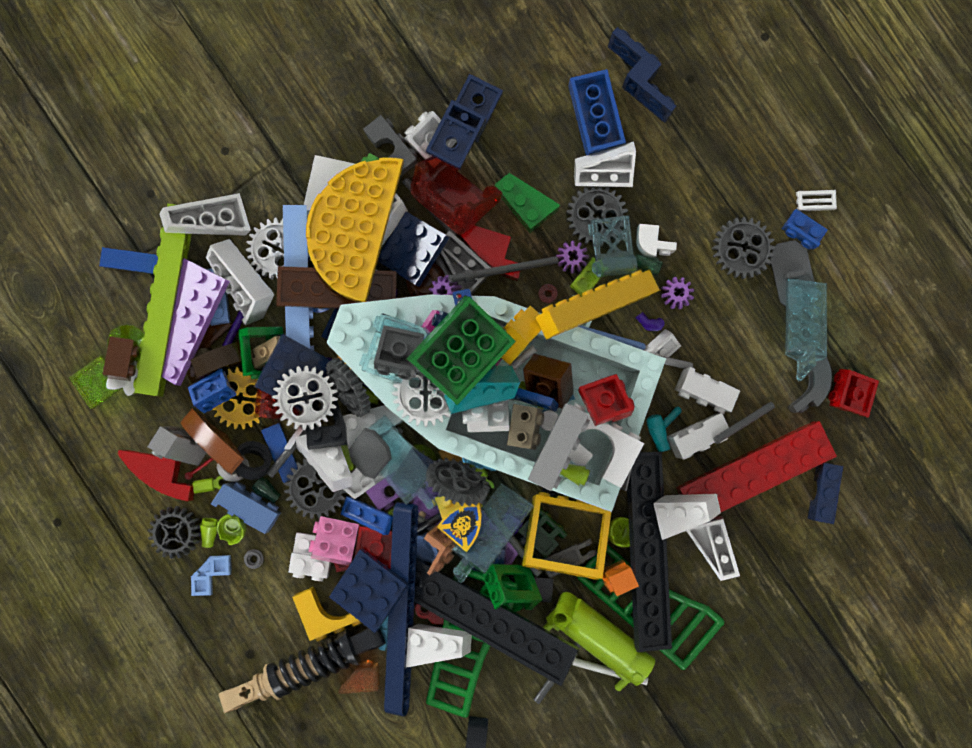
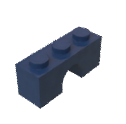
(828, 486)

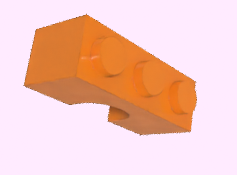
(619, 578)

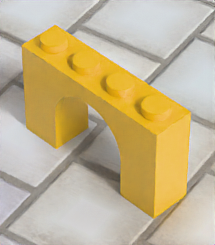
(316, 619)

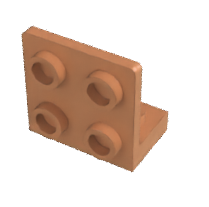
(444, 544)

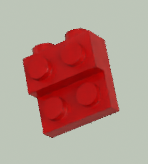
(853, 392)
(606, 400)
(375, 544)

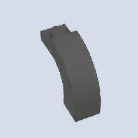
(817, 390)

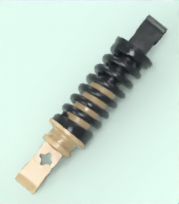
(303, 670)

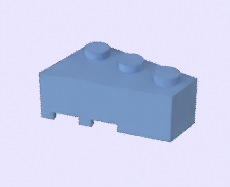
(247, 506)

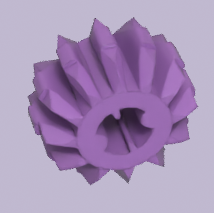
(565, 257)
(444, 284)
(679, 300)

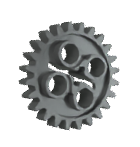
(610, 205)
(746, 231)
(348, 387)
(457, 482)
(322, 504)

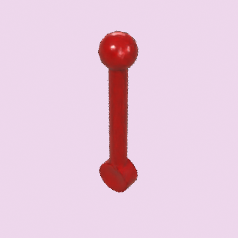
(189, 475)

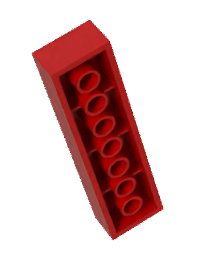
(764, 466)

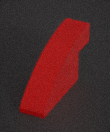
(490, 248)
(158, 473)

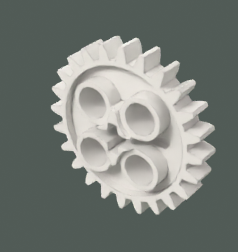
(268, 263)
(407, 393)
(309, 415)

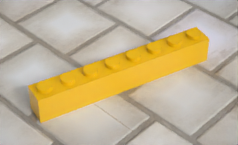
(596, 303)

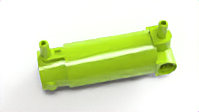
(600, 639)

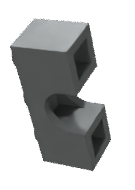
(381, 132)

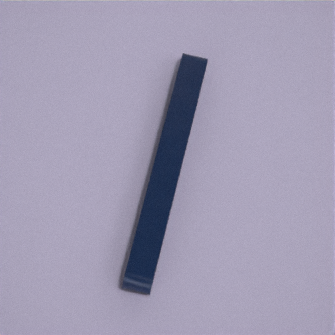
(401, 616)

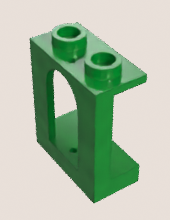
(244, 337)
(527, 588)

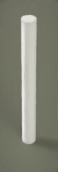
(598, 668)

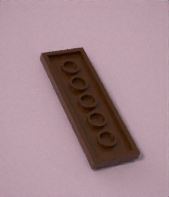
(307, 289)

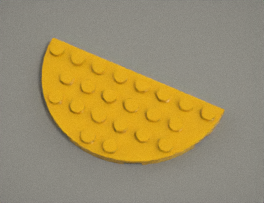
(350, 225)

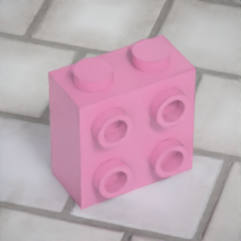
(333, 540)

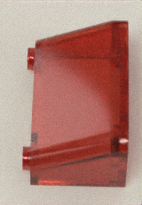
(451, 195)

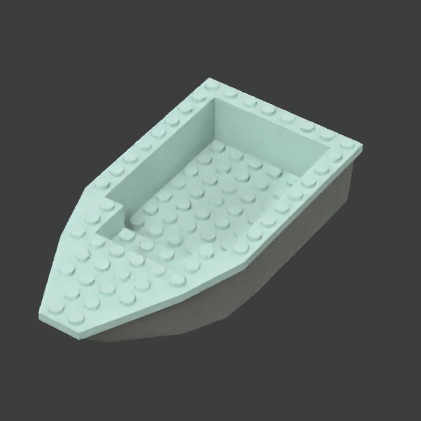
(591, 360)

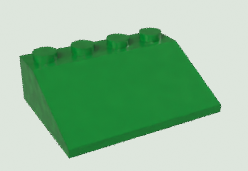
(461, 349)

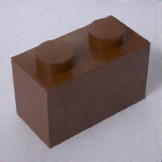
(120, 359)

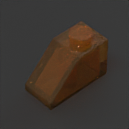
(362, 679)

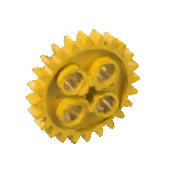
(238, 416)

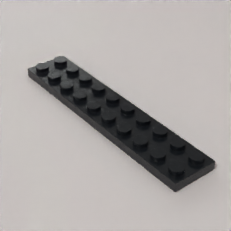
(648, 555)
(498, 628)

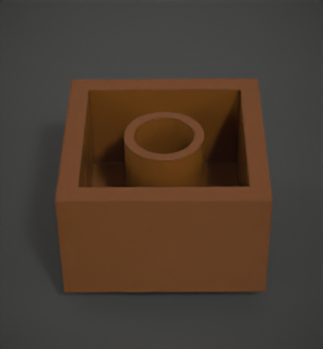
(549, 378)

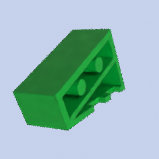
(525, 202)

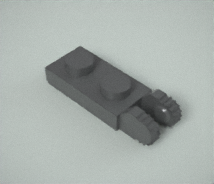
(571, 555)

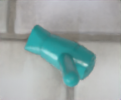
(658, 426)

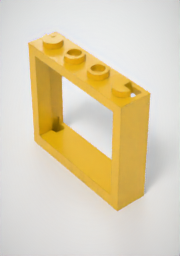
(563, 501)

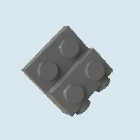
(394, 349)

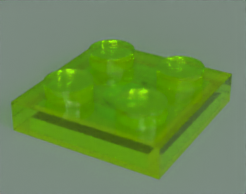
(92, 384)

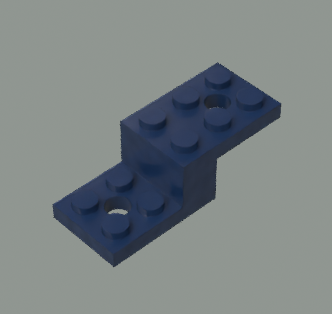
(642, 73)
(464, 121)

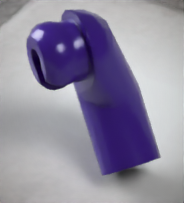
(650, 324)

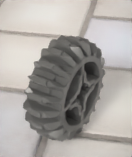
(162, 523)

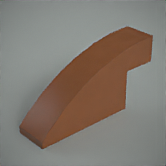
(212, 441)

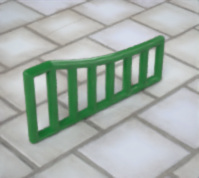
(684, 603)
(472, 675)

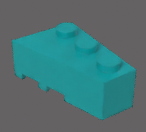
(496, 386)

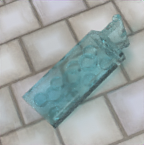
(806, 324)
(405, 469)
(499, 522)

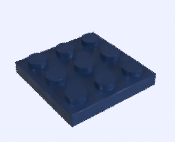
(412, 249)
(286, 356)
(368, 590)

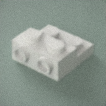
(421, 135)
(487, 418)
(302, 563)

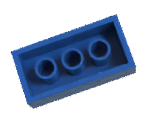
(596, 112)

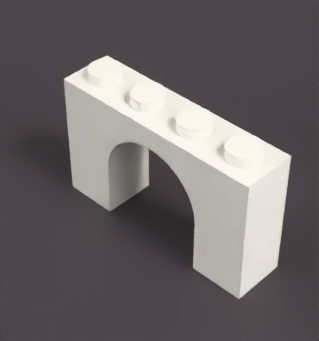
(624, 450)

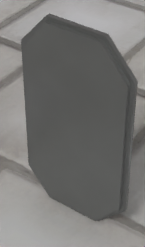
(790, 262)
(370, 453)

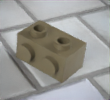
(525, 427)

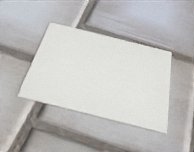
(322, 171)

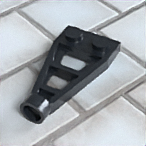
(328, 435)

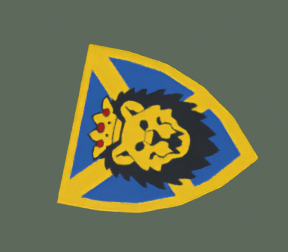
(462, 525)

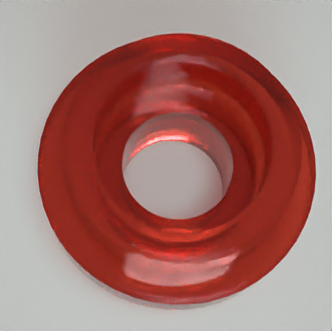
(552, 289)

